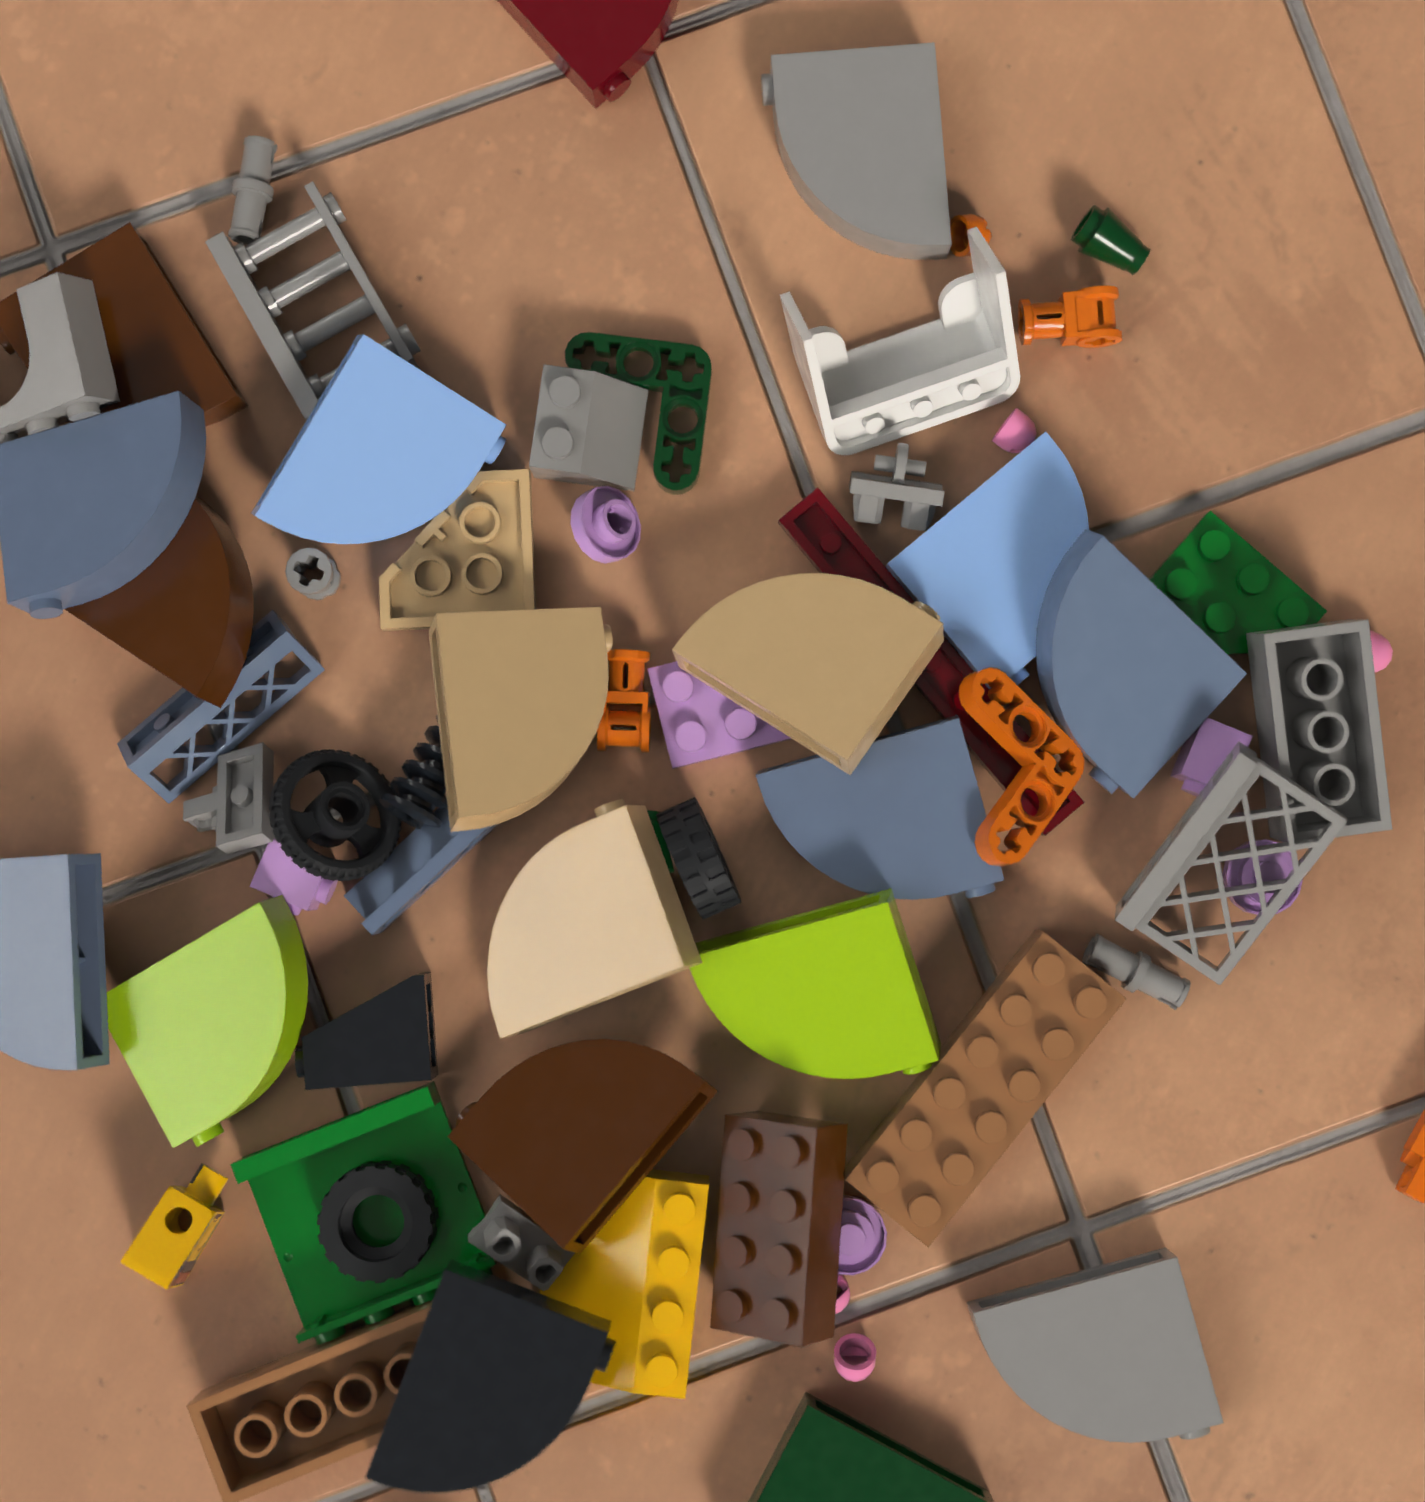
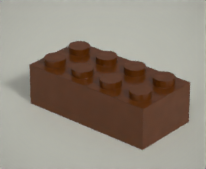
(779, 1227)

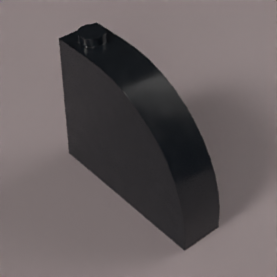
(487, 1384)

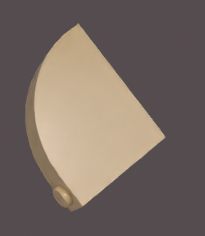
(814, 657)
(515, 705)
(586, 922)

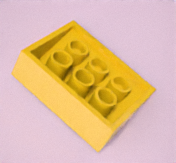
(645, 1282)

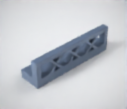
(185, 714)
(411, 871)

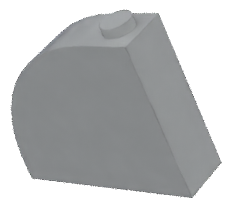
(866, 144)
(1105, 1350)

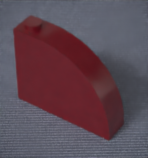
(596, 41)

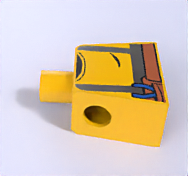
(162, 1247)

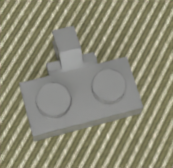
(239, 801)

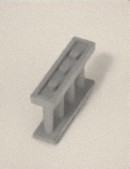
(264, 304)

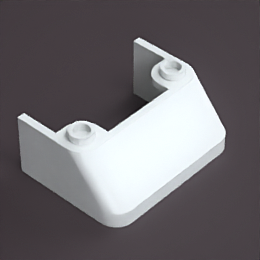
(917, 374)

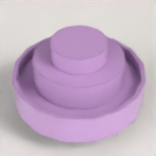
(605, 524)
(1272, 867)
(861, 1236)

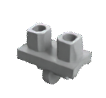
(918, 496)
(519, 1244)

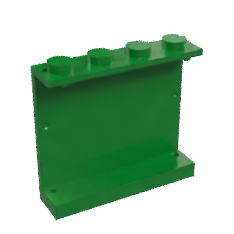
(299, 1172)

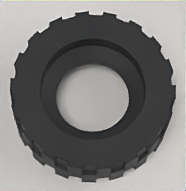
(698, 858)
(337, 1227)

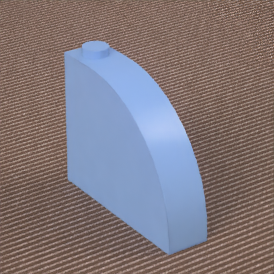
(378, 453)
(995, 557)

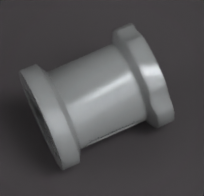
(311, 559)

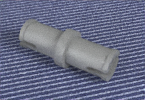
(252, 189)
(1136, 971)

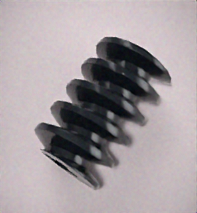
(423, 788)

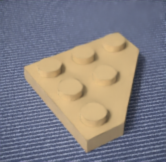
(467, 556)

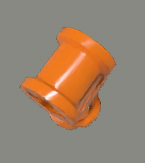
(1077, 318)
(626, 705)

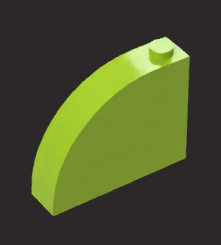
(824, 991)
(214, 1020)

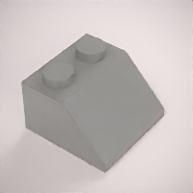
(587, 428)

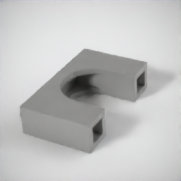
(68, 358)

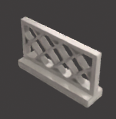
(1192, 835)

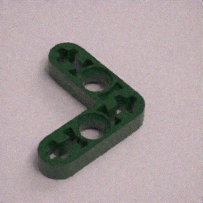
(674, 394)

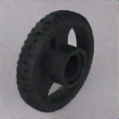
(316, 823)

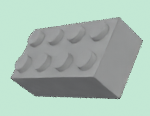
(1321, 723)

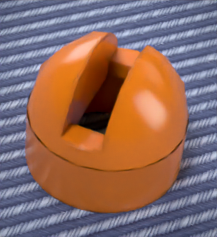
(959, 225)

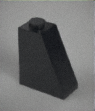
(375, 1042)

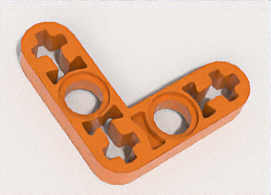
(1036, 769)

